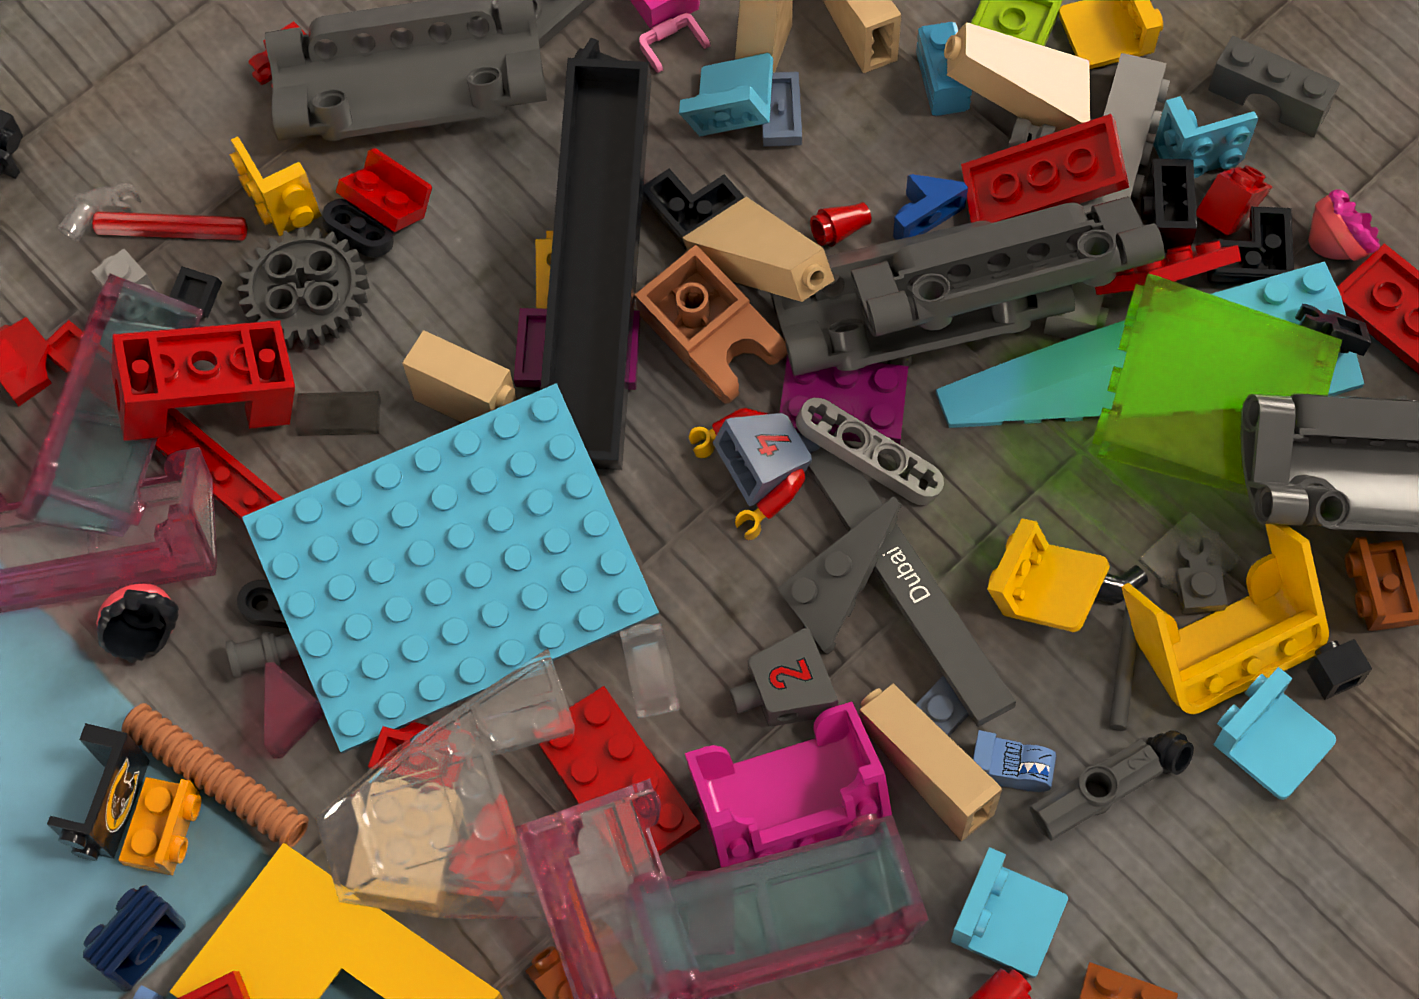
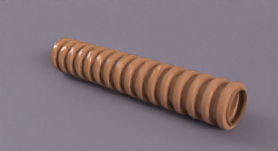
(214, 775)

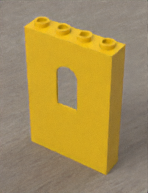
(296, 937)

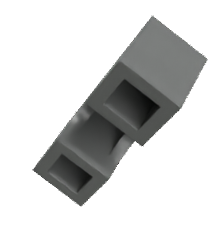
(1298, 91)

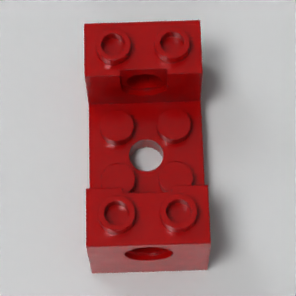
(158, 373)

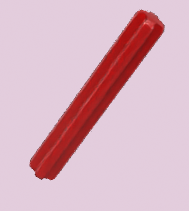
(170, 225)

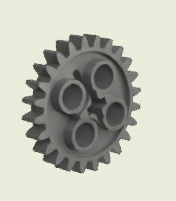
(304, 286)

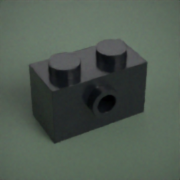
(1171, 201)

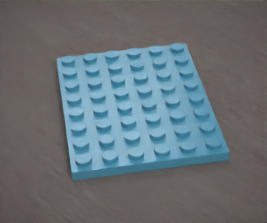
(449, 566)

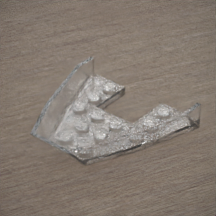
(431, 817)

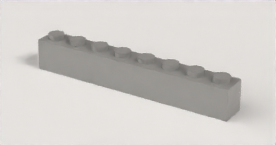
(1132, 104)

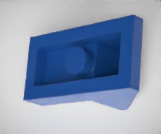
(931, 204)

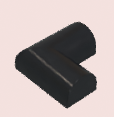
(685, 211)
(1267, 251)

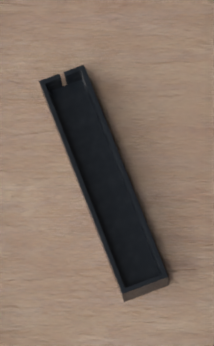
(597, 248)

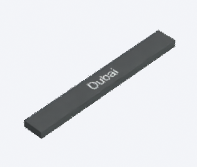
(916, 594)

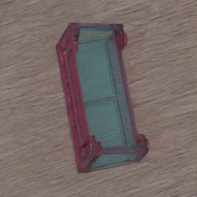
(84, 467)
(775, 914)

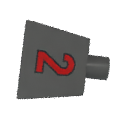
(787, 682)

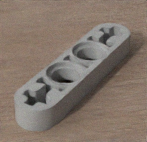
(866, 457)

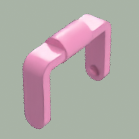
(666, 29)

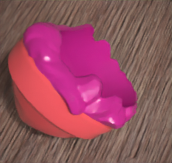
(1340, 230)

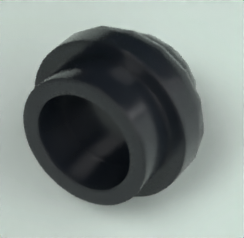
(1173, 751)

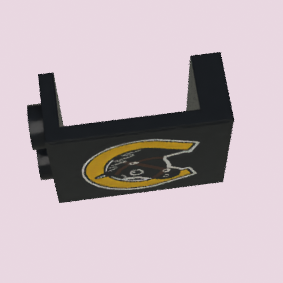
(114, 798)

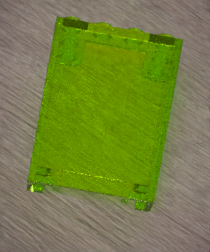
(1189, 375)

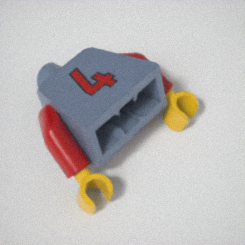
(762, 457)

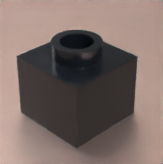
(1338, 668)

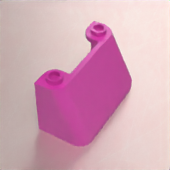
(790, 793)

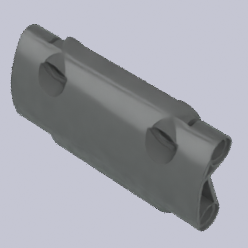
(1004, 263)
(1351, 450)

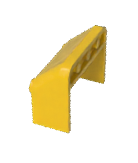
(1230, 648)

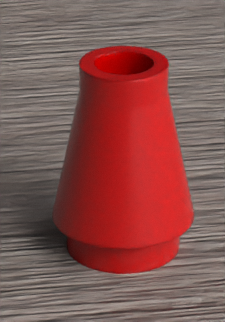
(837, 223)

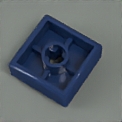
(133, 937)

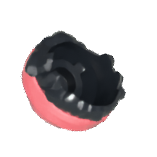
(136, 621)

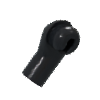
(1111, 587)

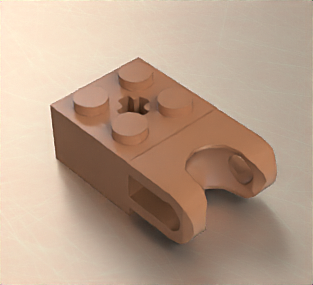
(714, 329)

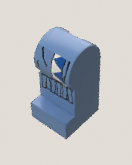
(1014, 763)

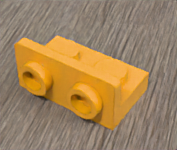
(160, 825)

